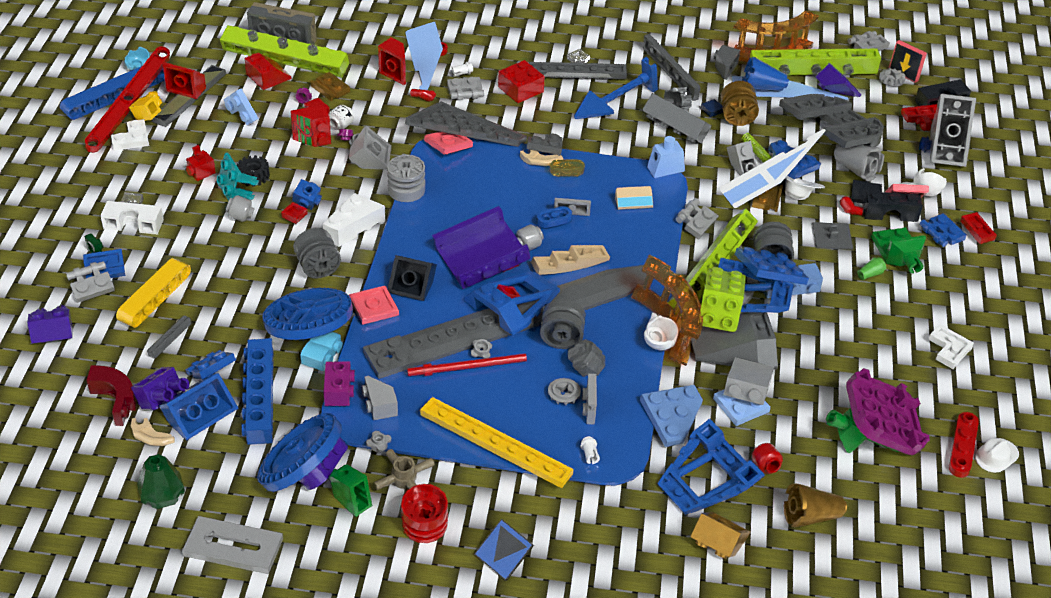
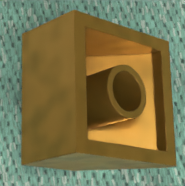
(719, 534)

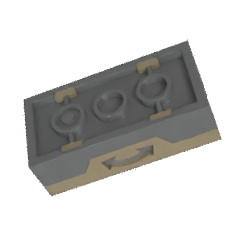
(282, 22)

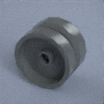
(562, 324)

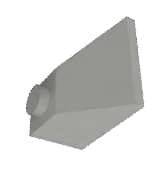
(370, 150)

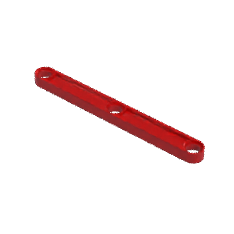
(120, 107)

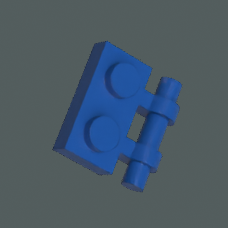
(943, 230)
(210, 364)

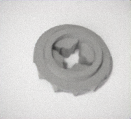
(892, 77)
(559, 385)

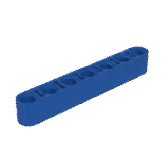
(100, 95)

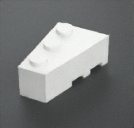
(353, 218)

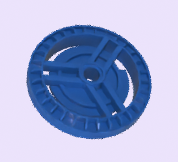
(307, 313)
(299, 452)

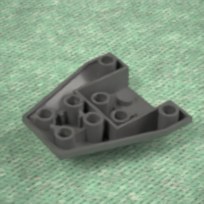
(751, 341)

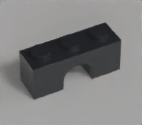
(930, 94)
(879, 203)

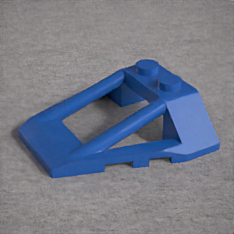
(780, 290)
(506, 307)
(743, 473)

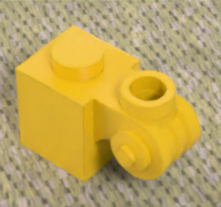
(146, 107)

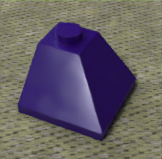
(836, 82)

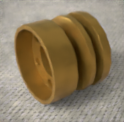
(739, 103)

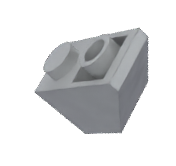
(742, 157)
(381, 399)

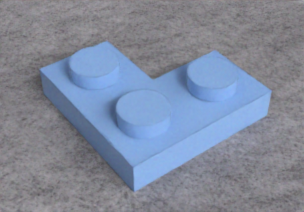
(238, 102)
(740, 410)

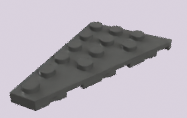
(457, 121)

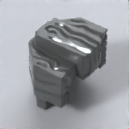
(679, 98)
(587, 358)

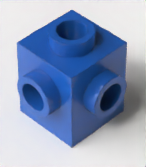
(307, 194)

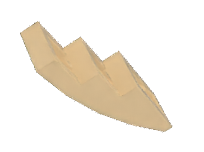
(576, 258)

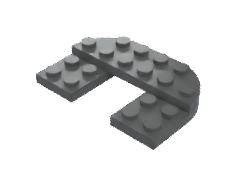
(846, 126)

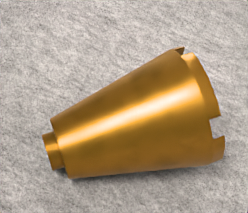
(811, 505)

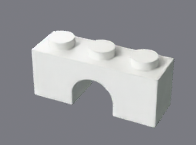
(118, 214)

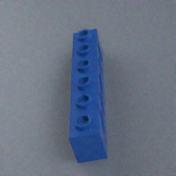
(258, 392)

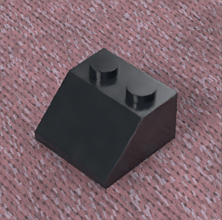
(411, 277)

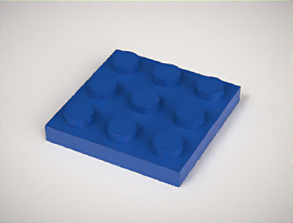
(771, 266)

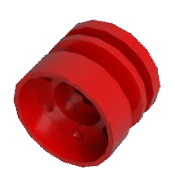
(424, 513)

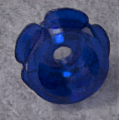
(925, 144)

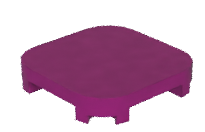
(885, 413)

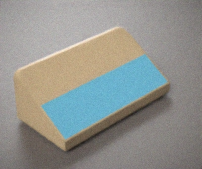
(634, 197)

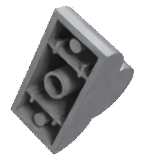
(952, 130)

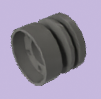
(774, 238)
(317, 253)

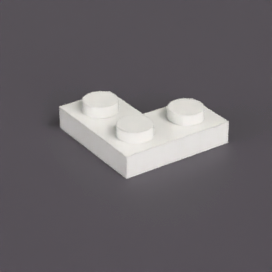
(133, 138)
(954, 346)

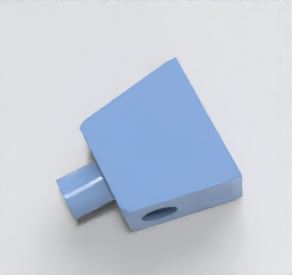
(666, 158)

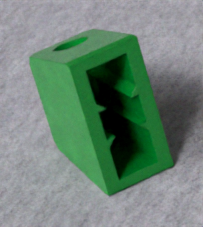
(351, 489)

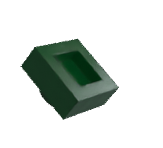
(93, 245)

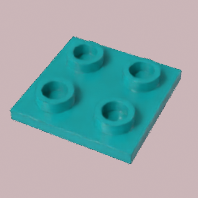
(230, 175)

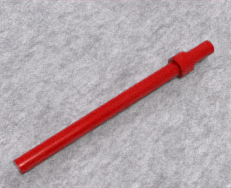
(428, 369)

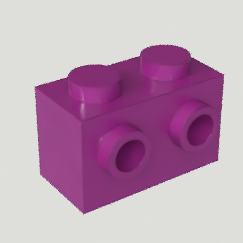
(338, 383)

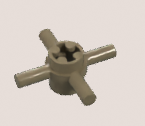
(403, 471)

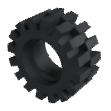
(255, 167)

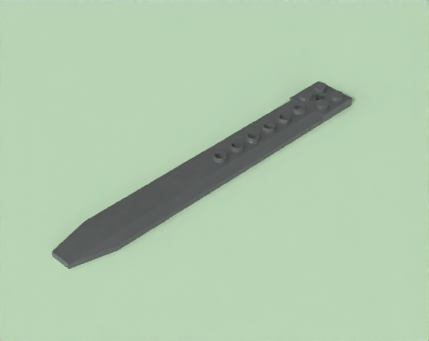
(460, 333)

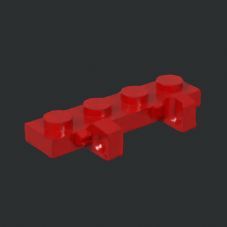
(920, 114)

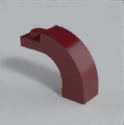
(116, 384)

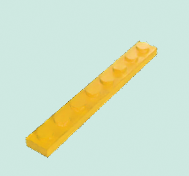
(497, 442)

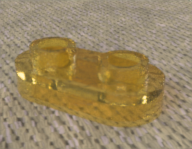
(567, 167)

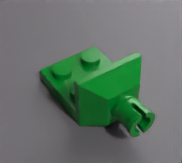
(900, 248)
(847, 429)

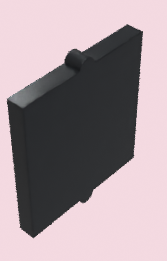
(860, 188)

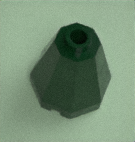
(159, 482)

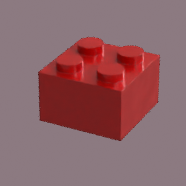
(521, 81)

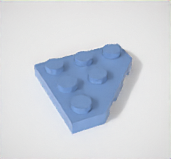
(672, 412)

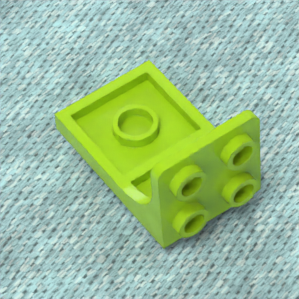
(722, 299)

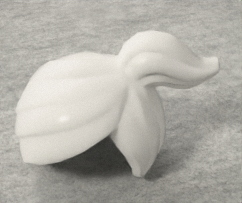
(934, 181)
(661, 332)

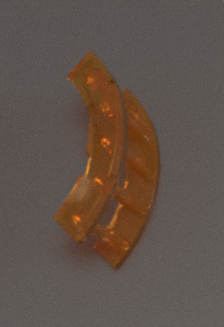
(793, 25)
(687, 305)

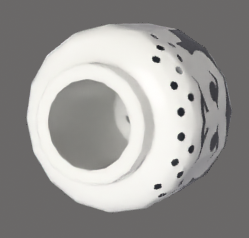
(341, 117)

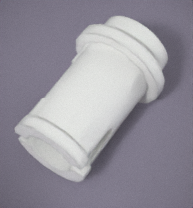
(462, 69)
(589, 446)

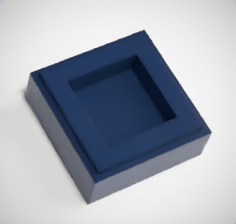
(712, 108)

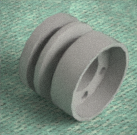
(406, 178)

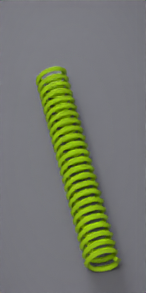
(765, 156)

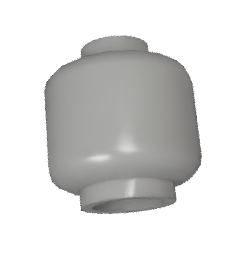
(240, 208)
(531, 236)

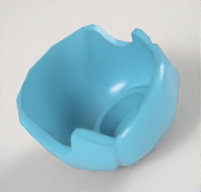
(136, 58)

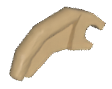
(535, 158)
(146, 434)

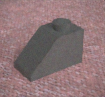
(726, 60)

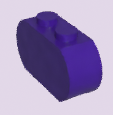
(324, 469)

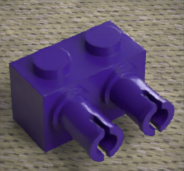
(50, 325)
(159, 387)

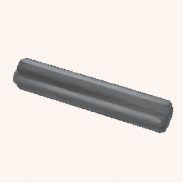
(169, 336)

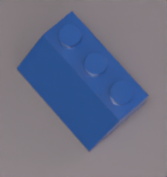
(199, 406)

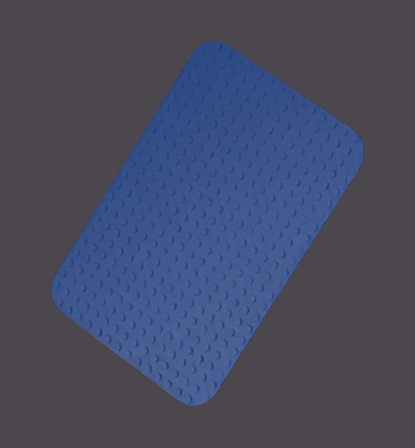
(516, 394)

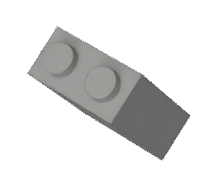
(748, 381)

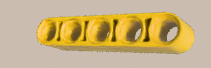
(153, 292)

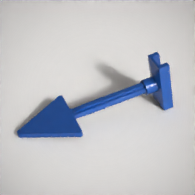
(594, 106)

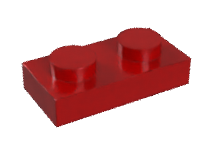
(978, 228)

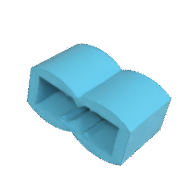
(321, 350)

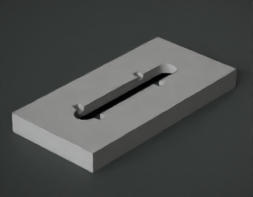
(258, 561)

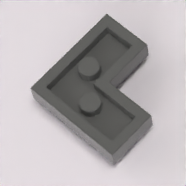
(551, 143)

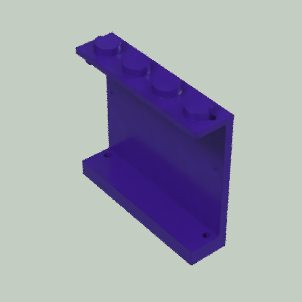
(480, 247)

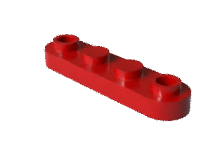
(963, 444)

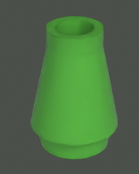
(873, 268)

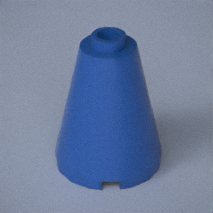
(764, 76)

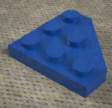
(805, 165)

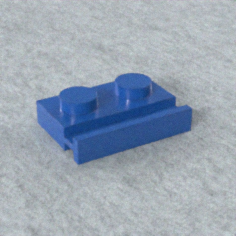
(113, 260)

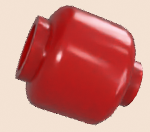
(767, 458)

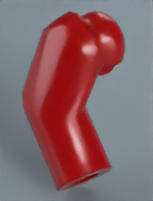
(423, 94)
(848, 206)

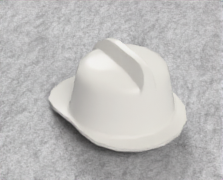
(799, 188)
(996, 455)

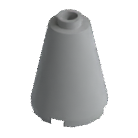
(861, 160)

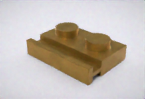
(330, 86)
(769, 199)

